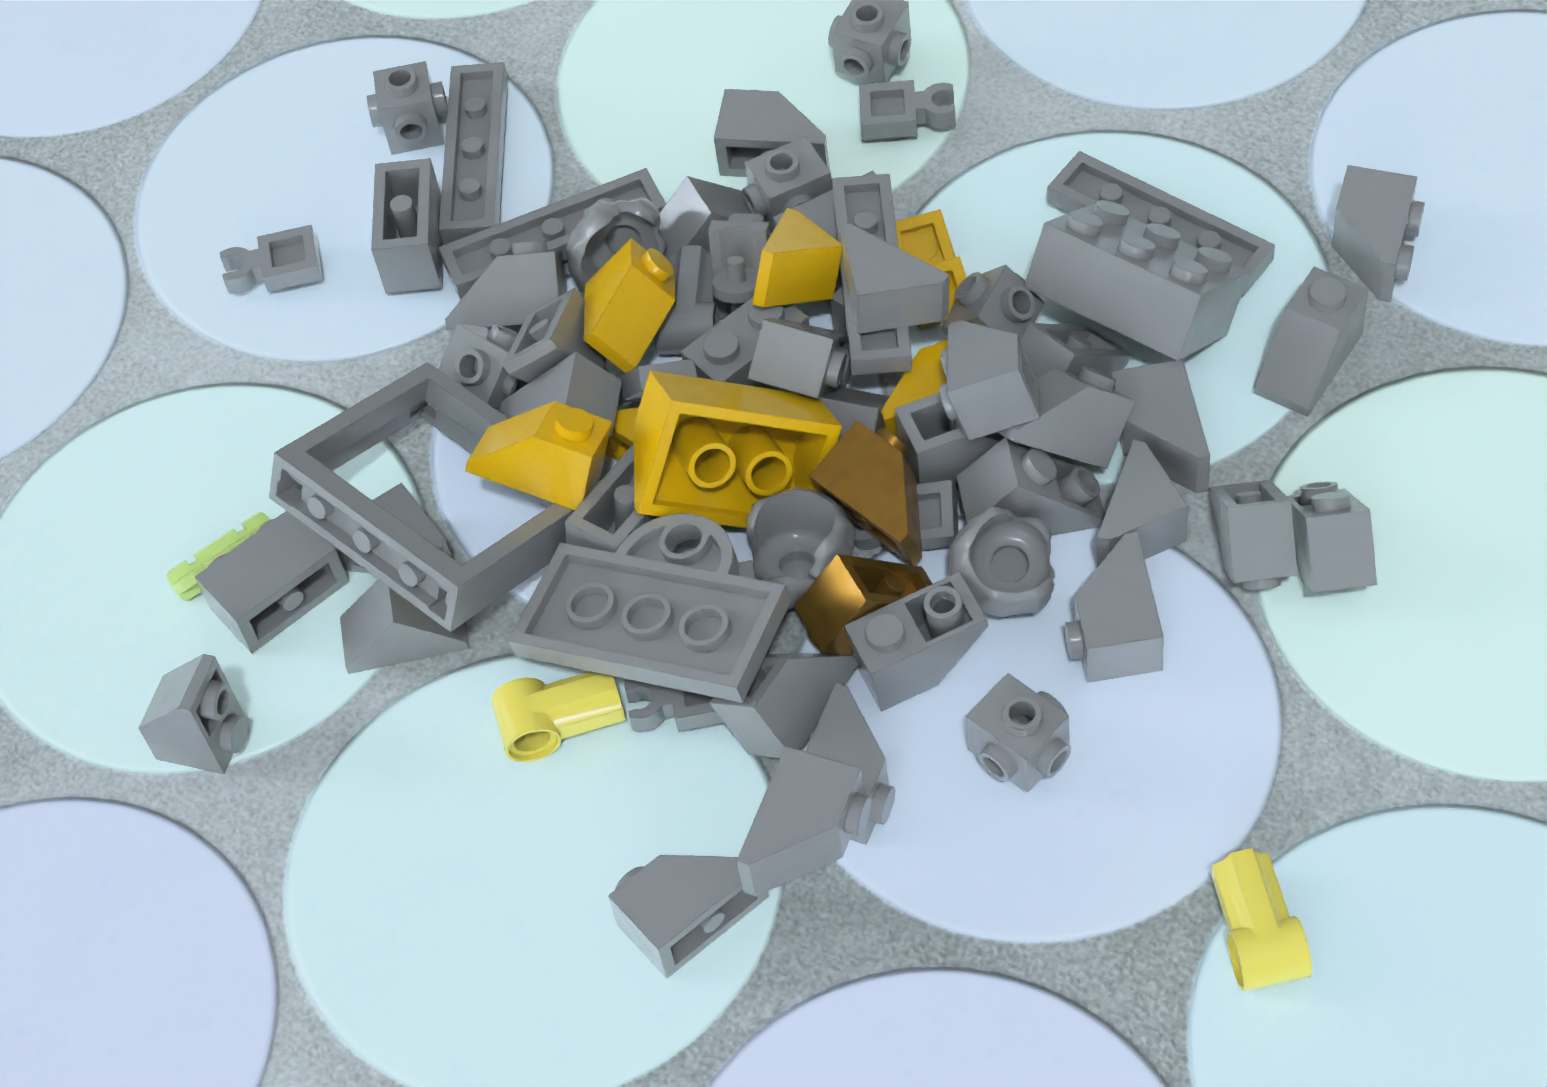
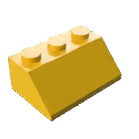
(723, 446)

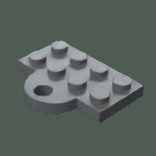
(655, 611)

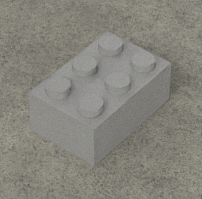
(1137, 278)

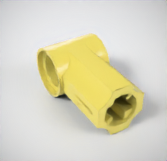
(539, 715)
(1262, 938)

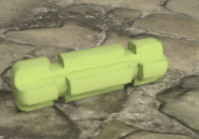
(183, 575)

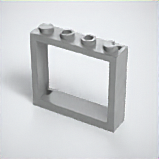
(381, 540)

